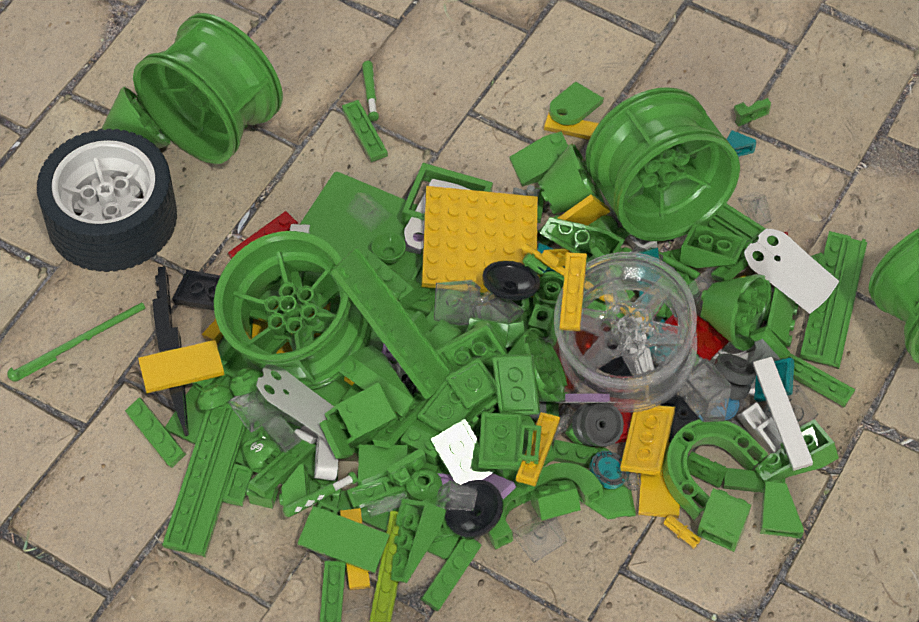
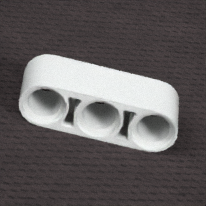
(325, 461)

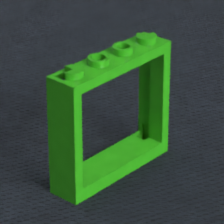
(427, 173)

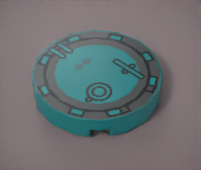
(607, 469)

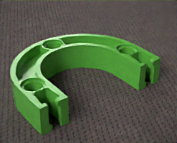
(717, 433)

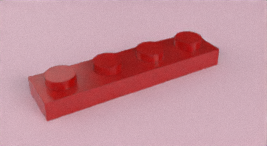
(279, 224)

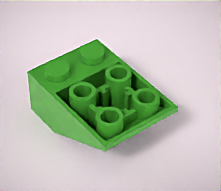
(363, 414)
(724, 519)

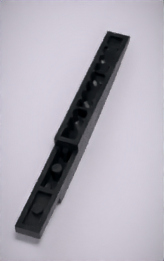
(169, 339)

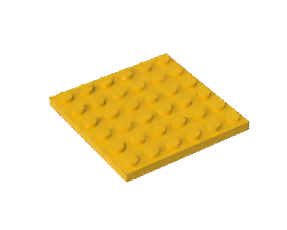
(472, 231)

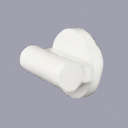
(307, 434)

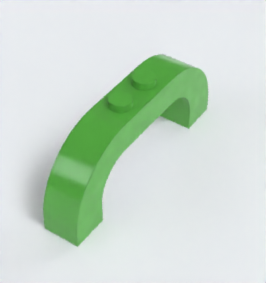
(586, 482)

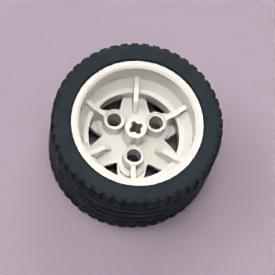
(101, 179)

